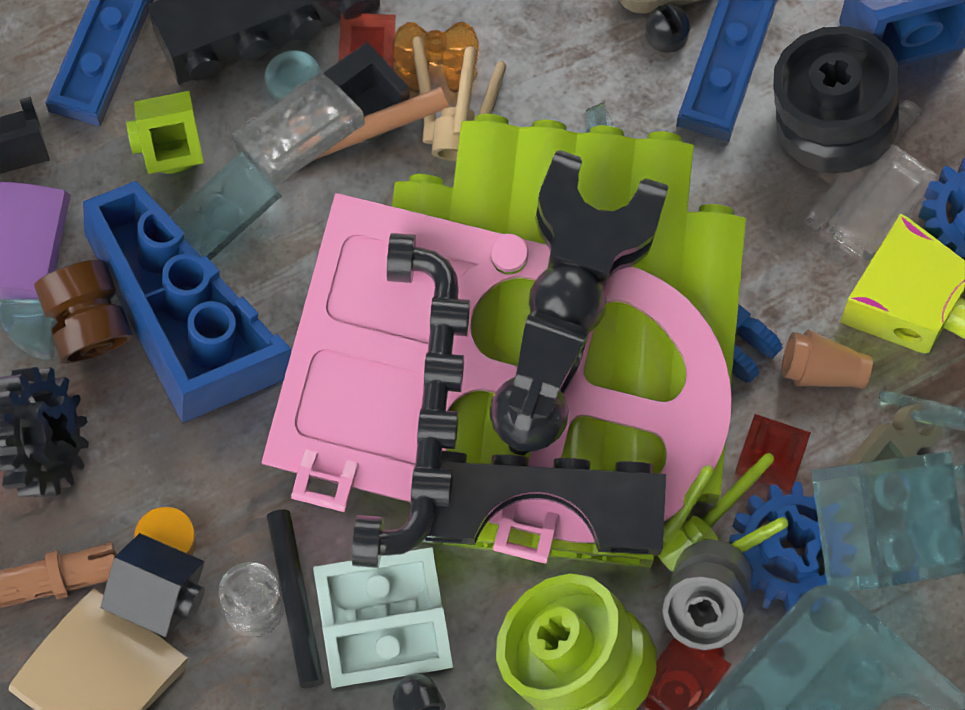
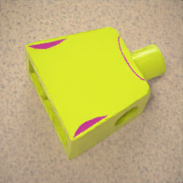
(909, 290)

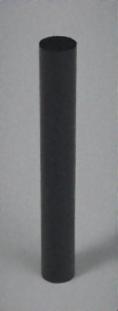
(295, 599)

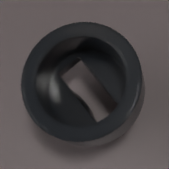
(659, 32)
(417, 693)

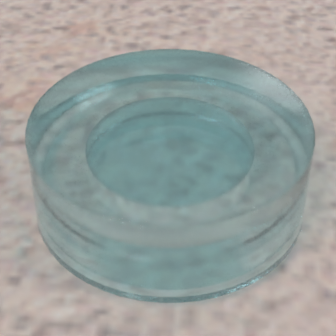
(288, 72)

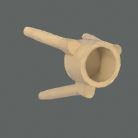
(445, 130)

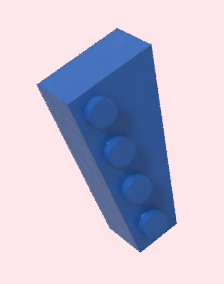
(186, 317)

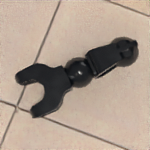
(568, 298)

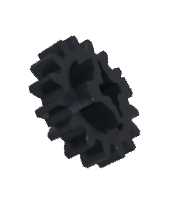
(39, 432)

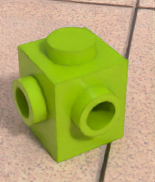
(166, 133)

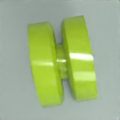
(575, 648)

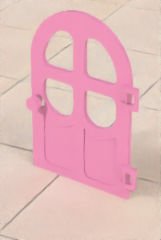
(362, 352)

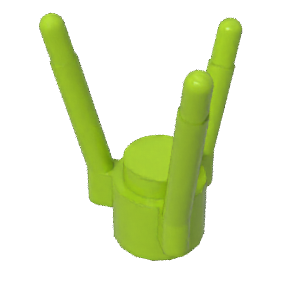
(681, 533)

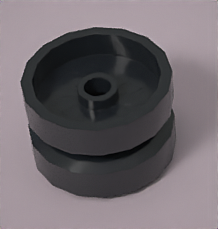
(836, 99)

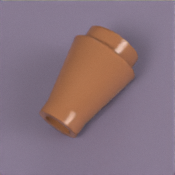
(821, 362)

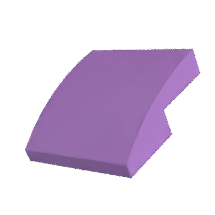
(29, 236)

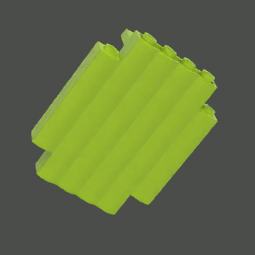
(629, 353)

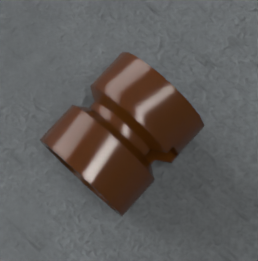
(83, 311)

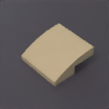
(97, 663)

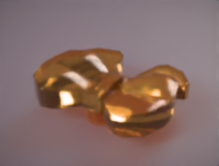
(440, 49)

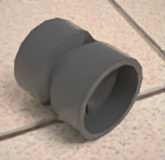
(708, 594)

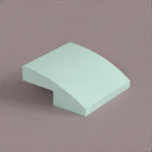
(382, 618)

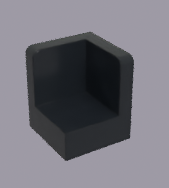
(368, 81)

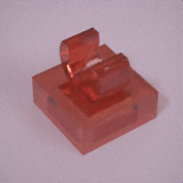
(780, 440)

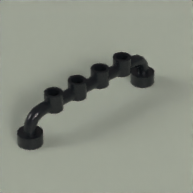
(436, 426)

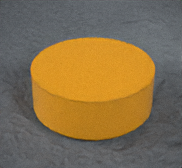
(168, 527)

